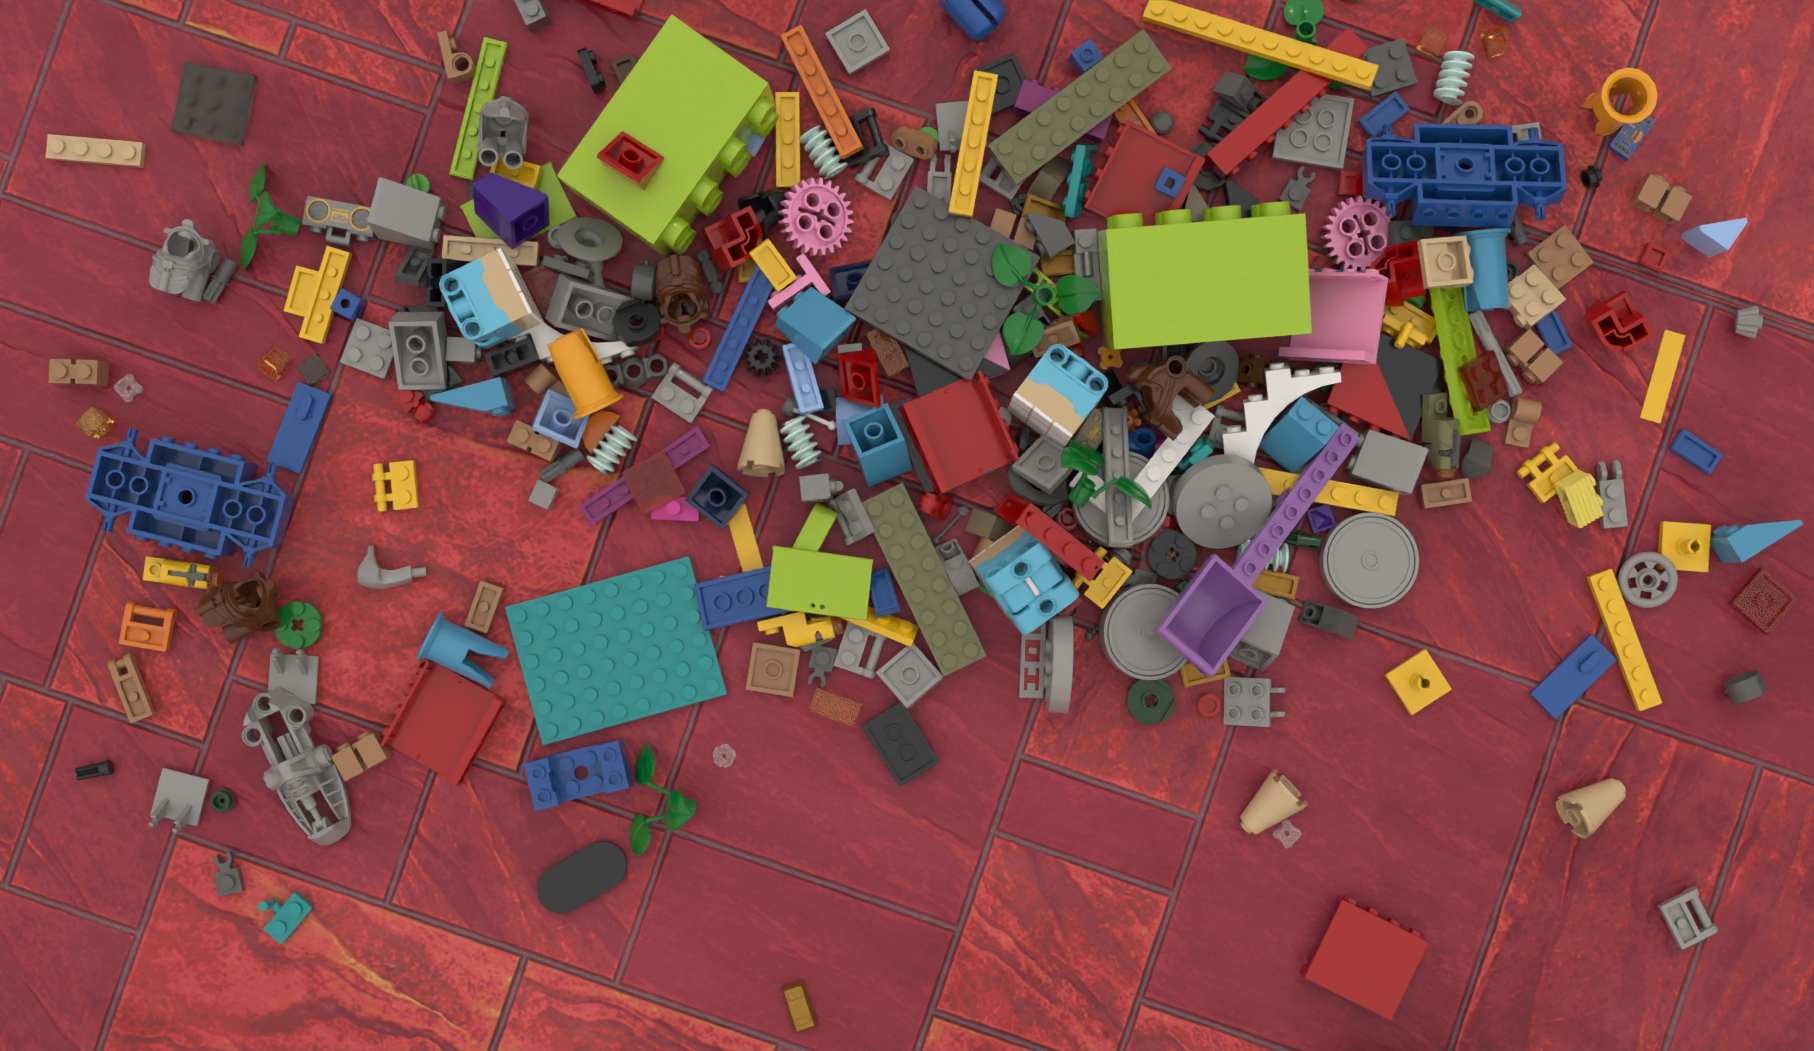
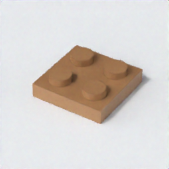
(1559, 257)
(773, 669)

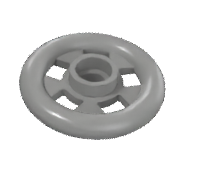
(1657, 597)

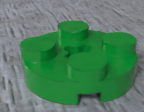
(312, 625)

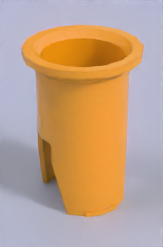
(1629, 80)
(582, 373)

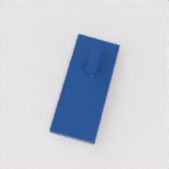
(299, 427)
(1572, 676)

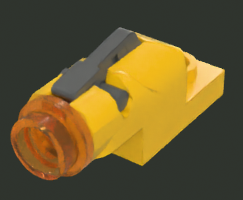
(182, 573)
(804, 632)

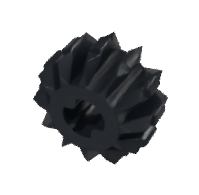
(768, 351)

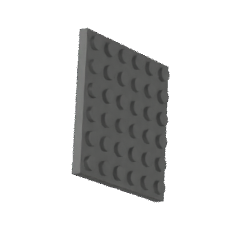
(937, 285)

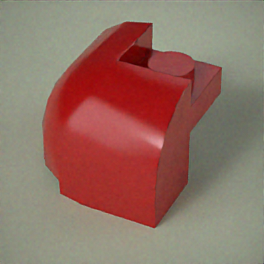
(733, 238)
(1403, 269)
(1618, 323)

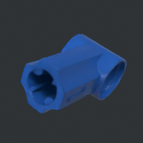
(1141, 436)

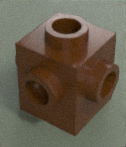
(1252, 370)

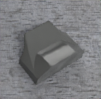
(414, 266)

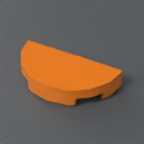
(596, 427)

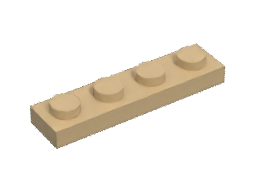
(95, 150)
(472, 248)

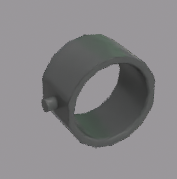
(644, 281)
(1745, 686)

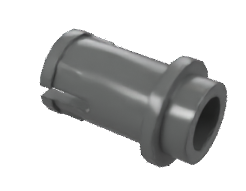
(1518, 232)

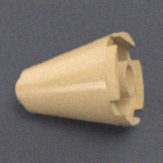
(762, 447)
(1271, 804)
(1590, 805)

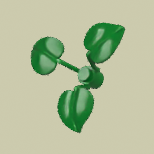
(1298, 13)
(264, 212)
(1074, 296)
(1081, 458)
(678, 808)

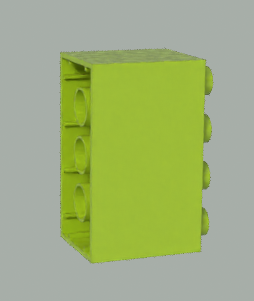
(693, 111)
(1204, 277)

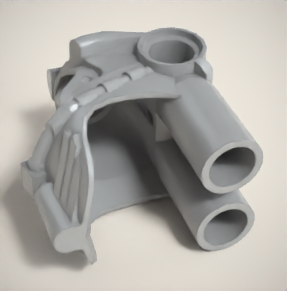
(500, 116)
(182, 263)

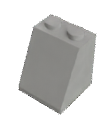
(406, 215)
(1386, 462)
(1265, 635)

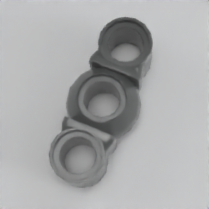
(646, 373)

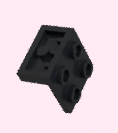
(1131, 394)

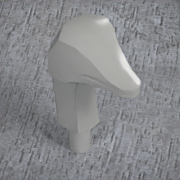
(373, 576)

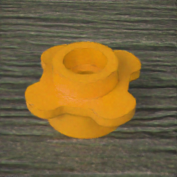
(1105, 362)

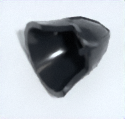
(765, 207)

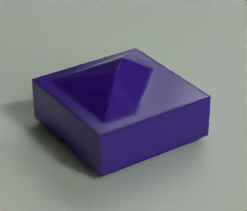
(1320, 518)

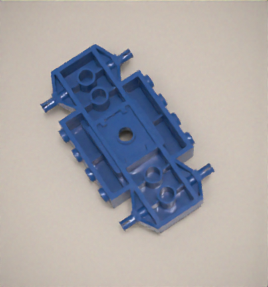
(1443, 193)
(225, 503)

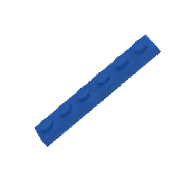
(738, 331)

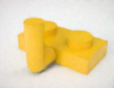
(1402, 333)

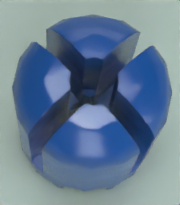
(975, 17)

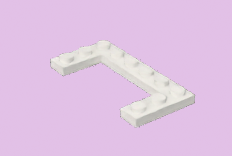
(1165, 459)

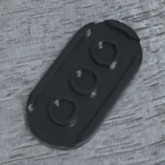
(582, 877)

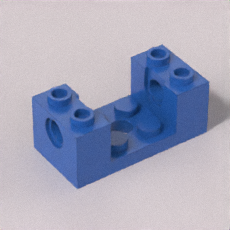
(555, 779)

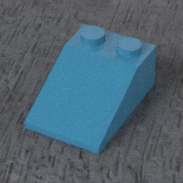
(487, 397)
(1742, 542)

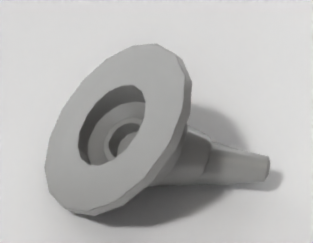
(590, 242)

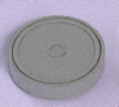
(1222, 501)
(1147, 522)
(1369, 560)
(1129, 636)
(1058, 664)

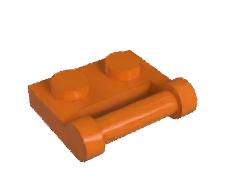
(144, 634)

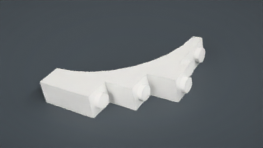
(543, 335)
(1260, 411)

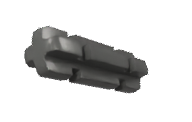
(710, 272)

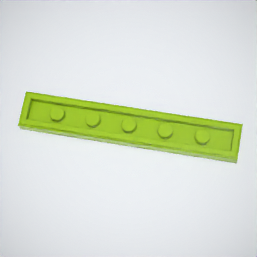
(482, 91)

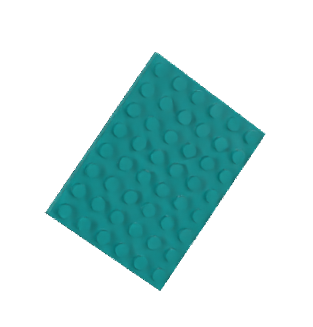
(615, 650)

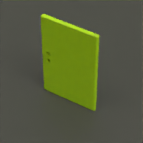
(559, 206)
(808, 579)

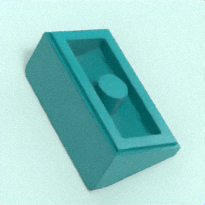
(1502, 8)

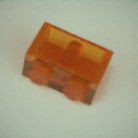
(888, 353)
(835, 706)

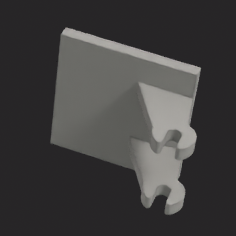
(951, 124)
(295, 674)
(1249, 701)
(179, 798)

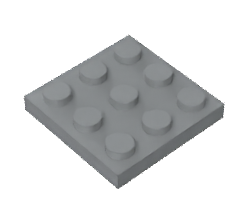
(1317, 135)

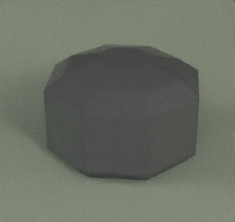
(1161, 122)

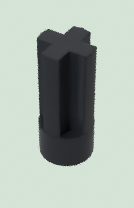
(100, 769)

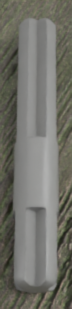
(1490, 343)

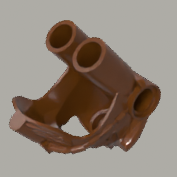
(681, 290)
(1160, 387)
(244, 614)

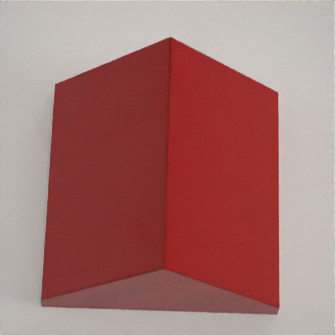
(631, 159)
(860, 377)

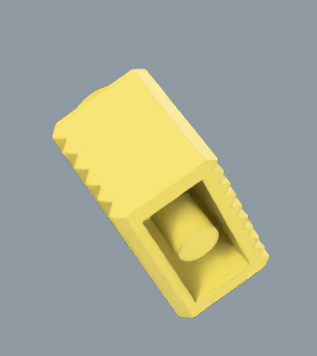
(1579, 498)

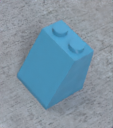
(814, 323)
(1297, 434)
(878, 445)

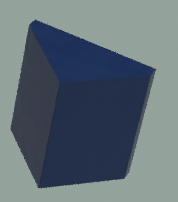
(846, 279)
(717, 496)

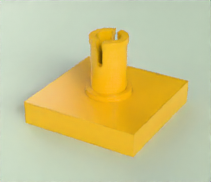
(1685, 545)
(1417, 681)

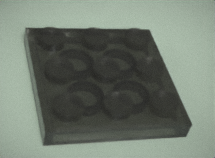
(214, 103)

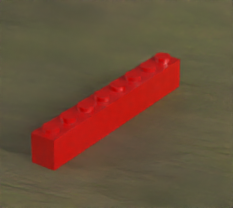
(1277, 112)

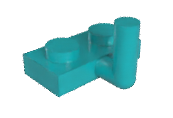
(1199, 450)
(287, 916)

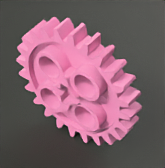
(810, 237)
(1340, 241)

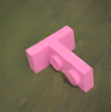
(812, 278)

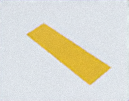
(1662, 376)
(745, 541)

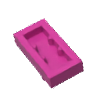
(676, 510)

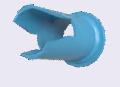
(1490, 269)
(450, 644)

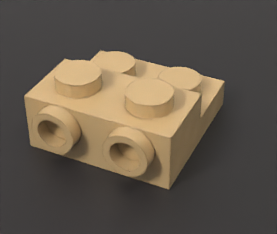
(1445, 262)
(1532, 297)

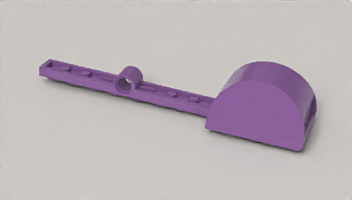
(1219, 599)

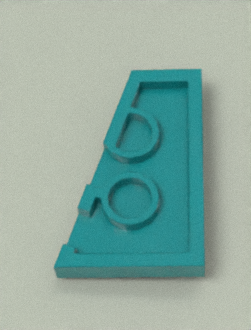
(1081, 169)

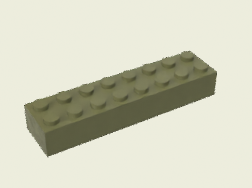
(1078, 108)
(923, 580)

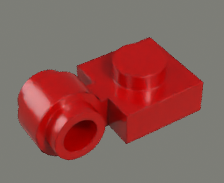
(412, 399)
(936, 505)

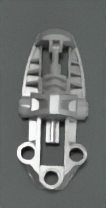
(298, 766)

